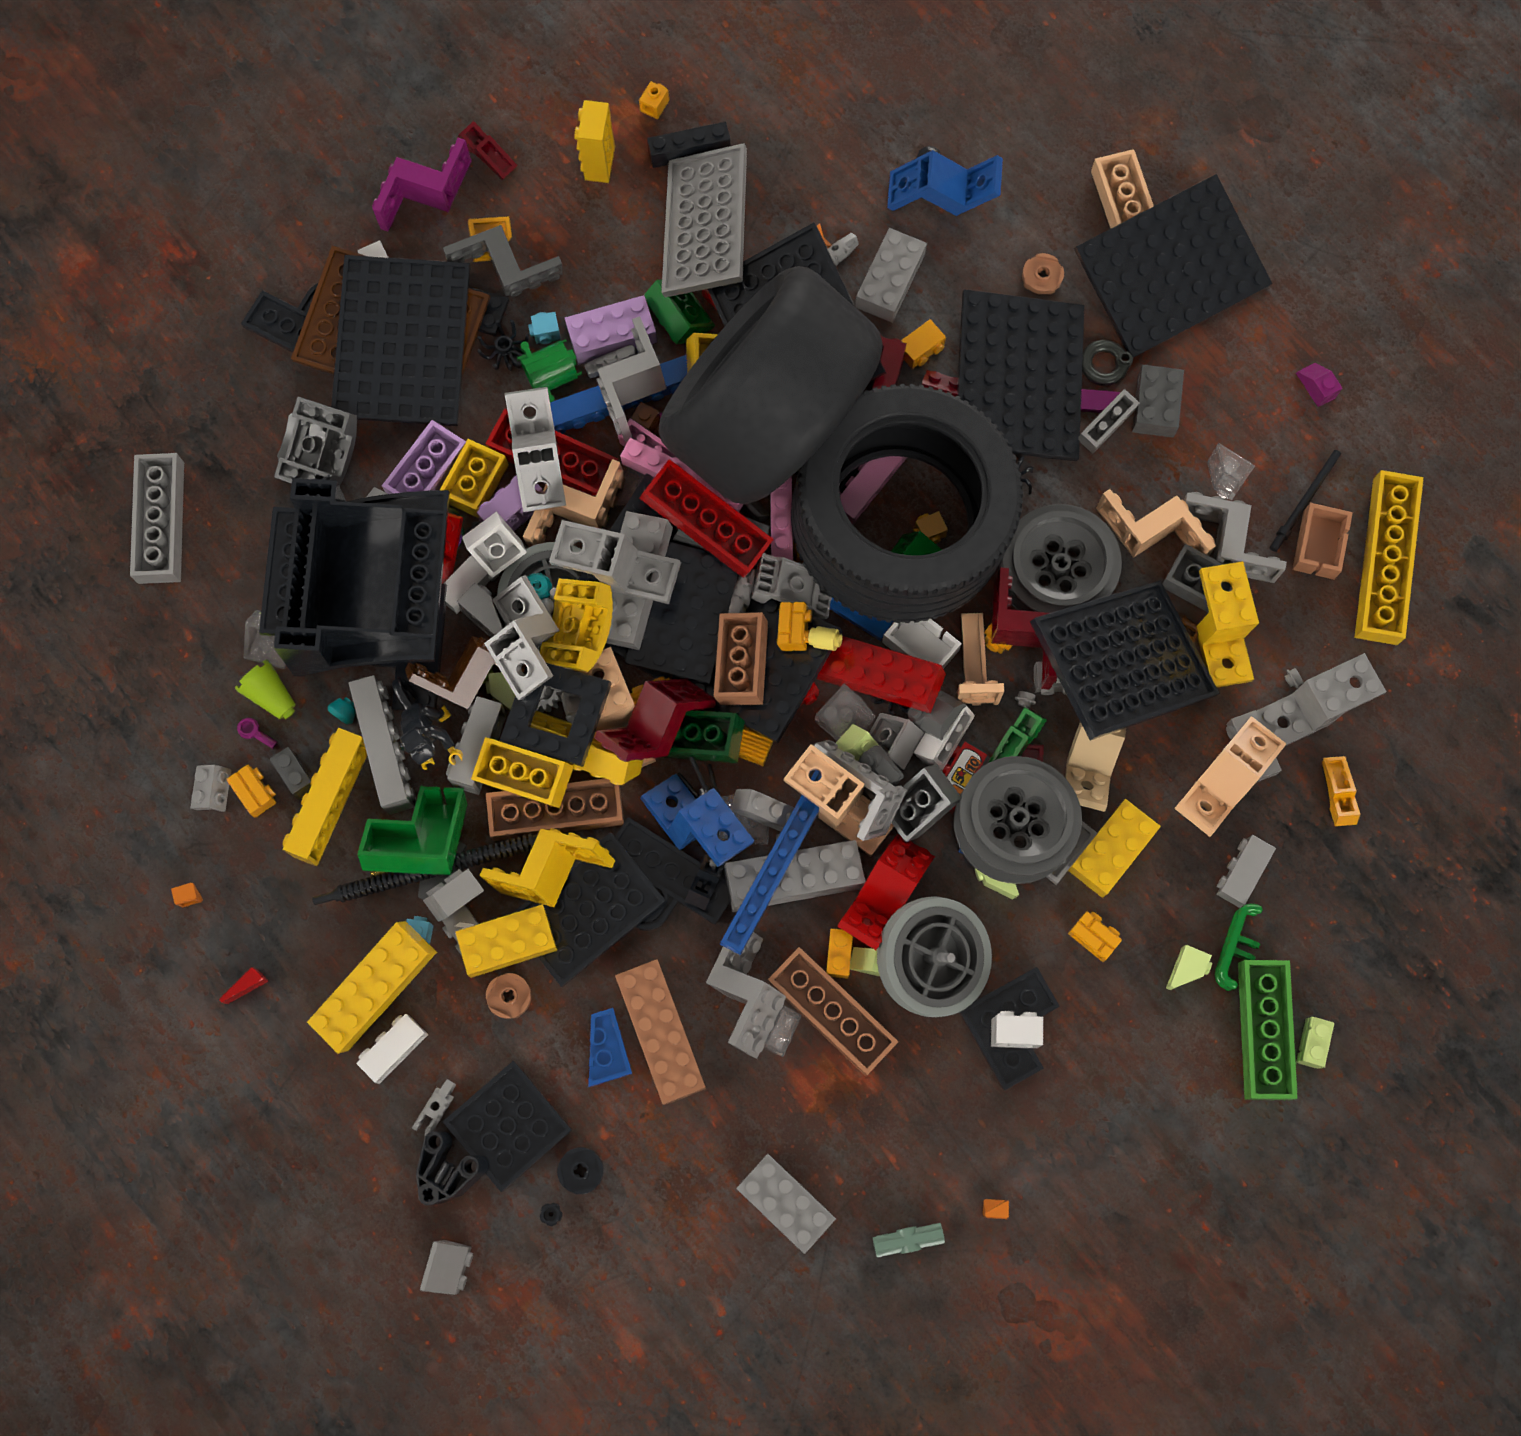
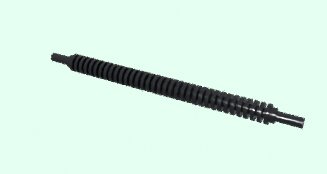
(394, 879)

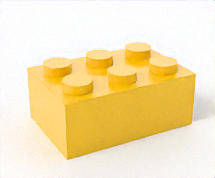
(474, 477)

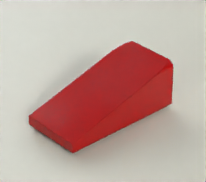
(249, 981)

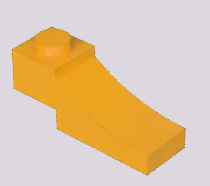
(1341, 791)

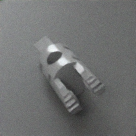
(843, 248)
(607, 359)
(742, 593)
(440, 1096)

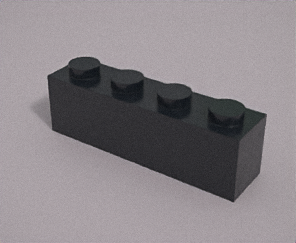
(687, 143)

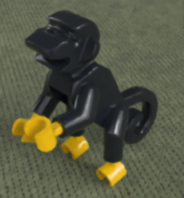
(418, 728)

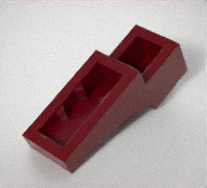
(487, 150)

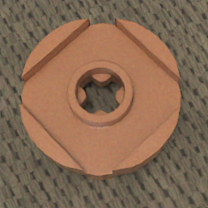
(1041, 285)
(496, 1000)

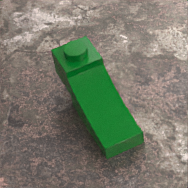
(1020, 734)

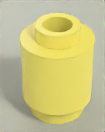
(825, 638)

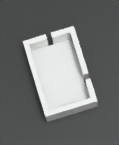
(922, 641)

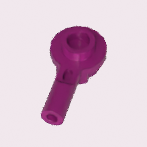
(249, 728)

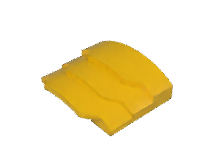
(584, 622)

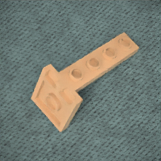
(975, 685)

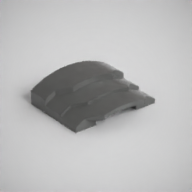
(316, 442)

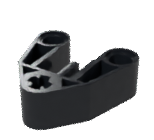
(436, 1177)

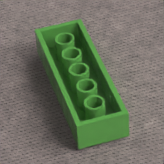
(1267, 1030)

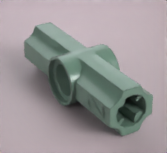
(908, 1240)

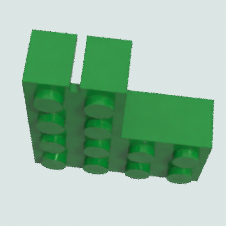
(418, 845)

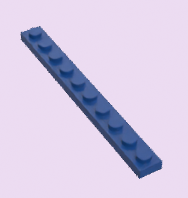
(771, 874)

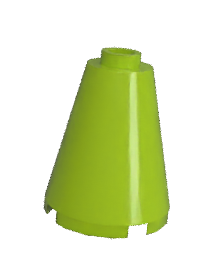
(267, 690)

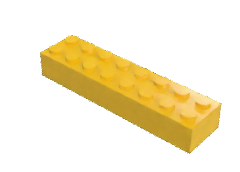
(1389, 558)

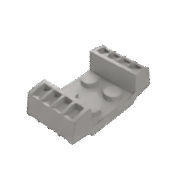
(789, 582)

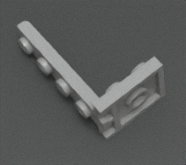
(887, 799)

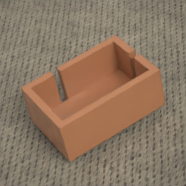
(1319, 543)

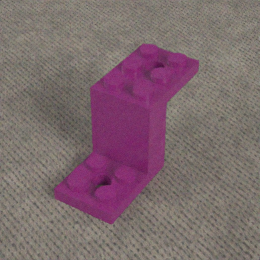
(421, 184)

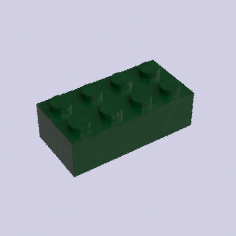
(708, 737)

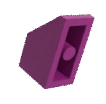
(1319, 383)

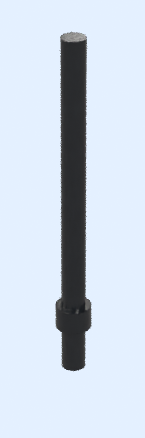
(1285, 531)

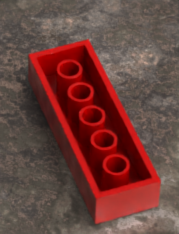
(579, 463)
(706, 518)
(884, 674)

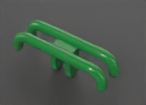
(1229, 948)

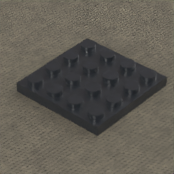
(508, 1125)

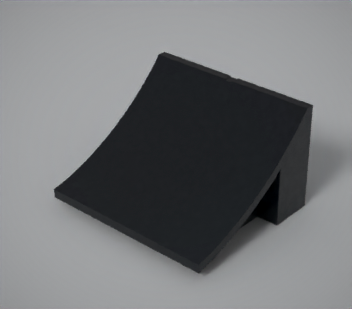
(354, 577)

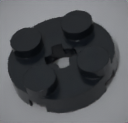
(570, 1162)

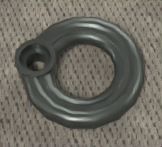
(1110, 347)

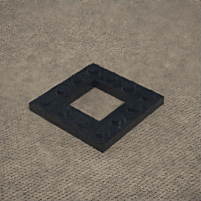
(577, 745)

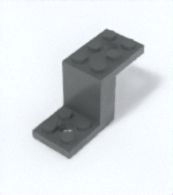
(502, 258)

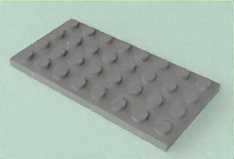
(705, 221)

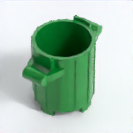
(549, 366)

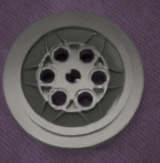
(1066, 530)
(1030, 785)

